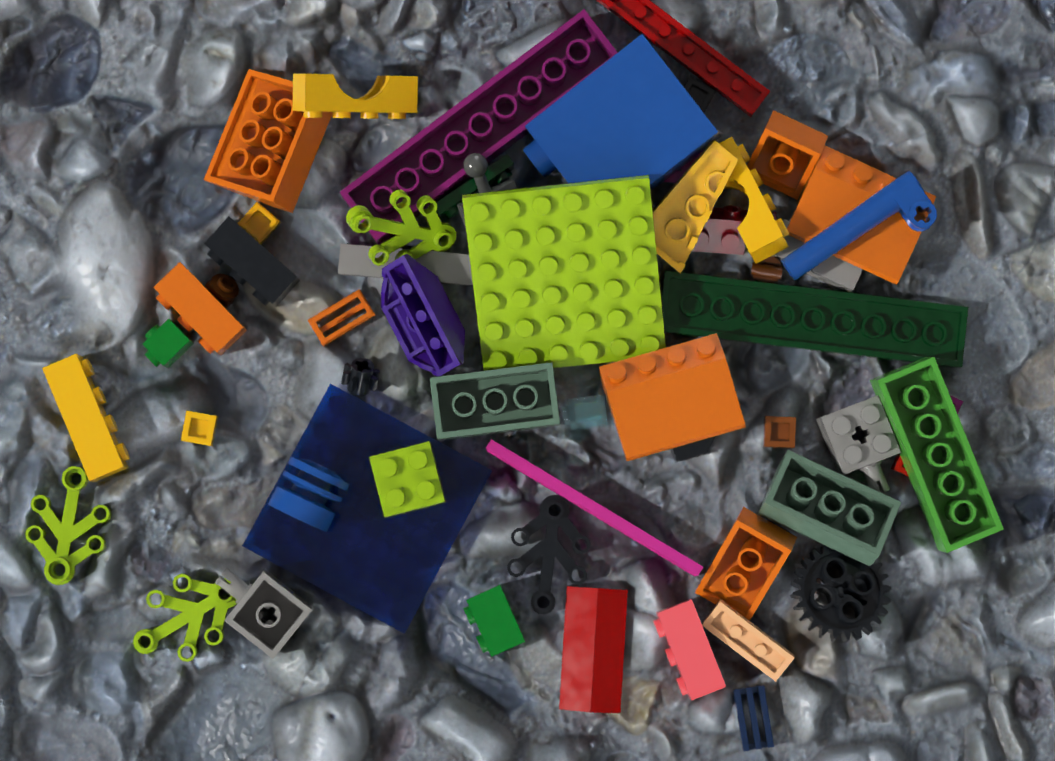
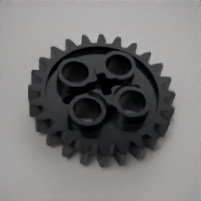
(830, 616)

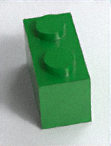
(495, 621)

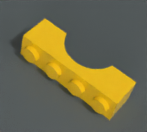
(322, 94)
(759, 229)

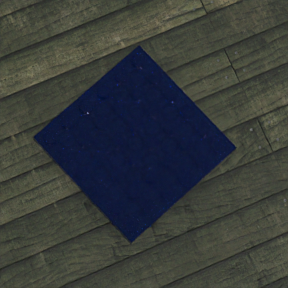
(363, 556)

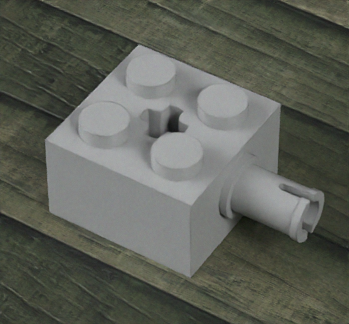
(876, 445)
(248, 613)

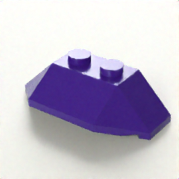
(422, 316)

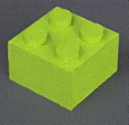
(407, 479)

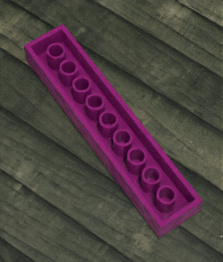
(482, 122)

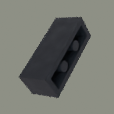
(251, 263)

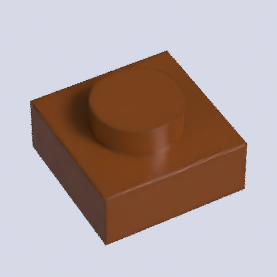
(779, 432)

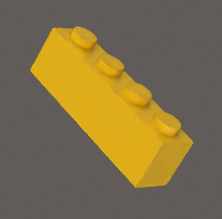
(86, 418)

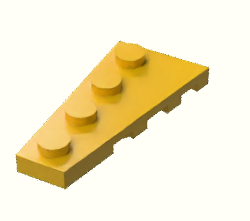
(690, 203)

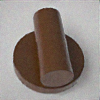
(767, 270)
(223, 288)

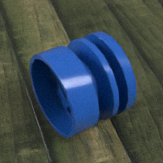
(309, 493)

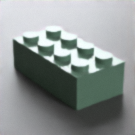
(494, 401)
(829, 508)

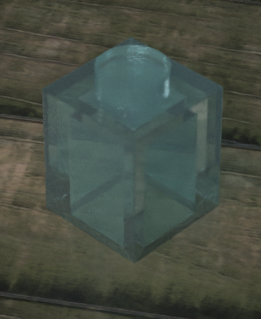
(585, 413)

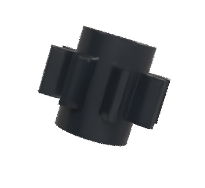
(360, 377)

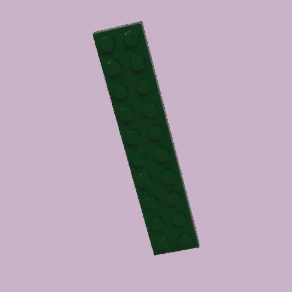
(813, 319)

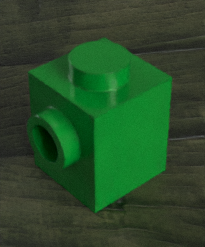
(166, 343)

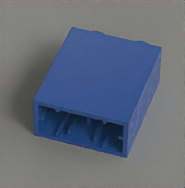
(621, 123)

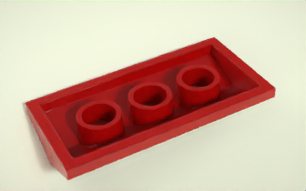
(593, 649)

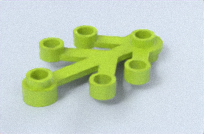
(405, 231)
(66, 531)
(191, 613)

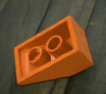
(746, 563)

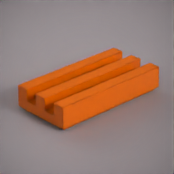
(347, 328)

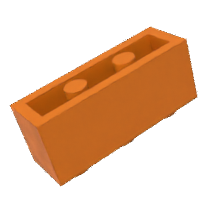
(199, 310)

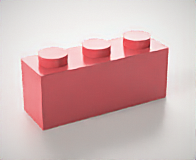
(689, 650)

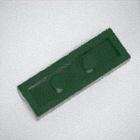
(496, 172)

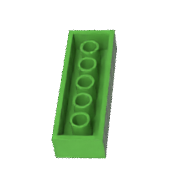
(937, 455)

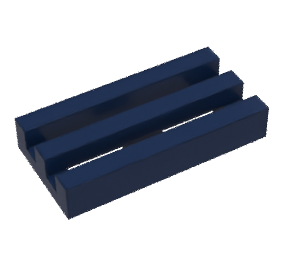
(758, 744)

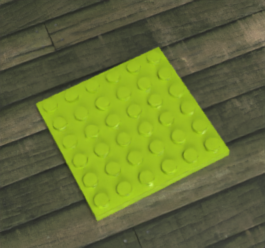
(565, 273)

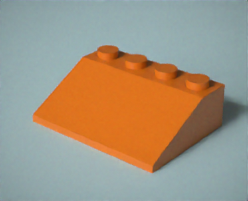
(266, 143)
(837, 188)
(671, 397)

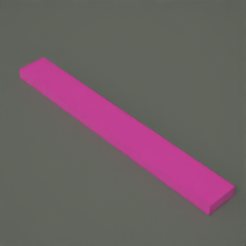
(594, 508)

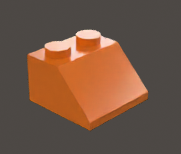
(787, 154)

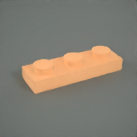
(748, 640)

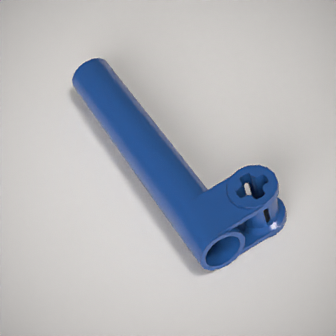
(901, 196)

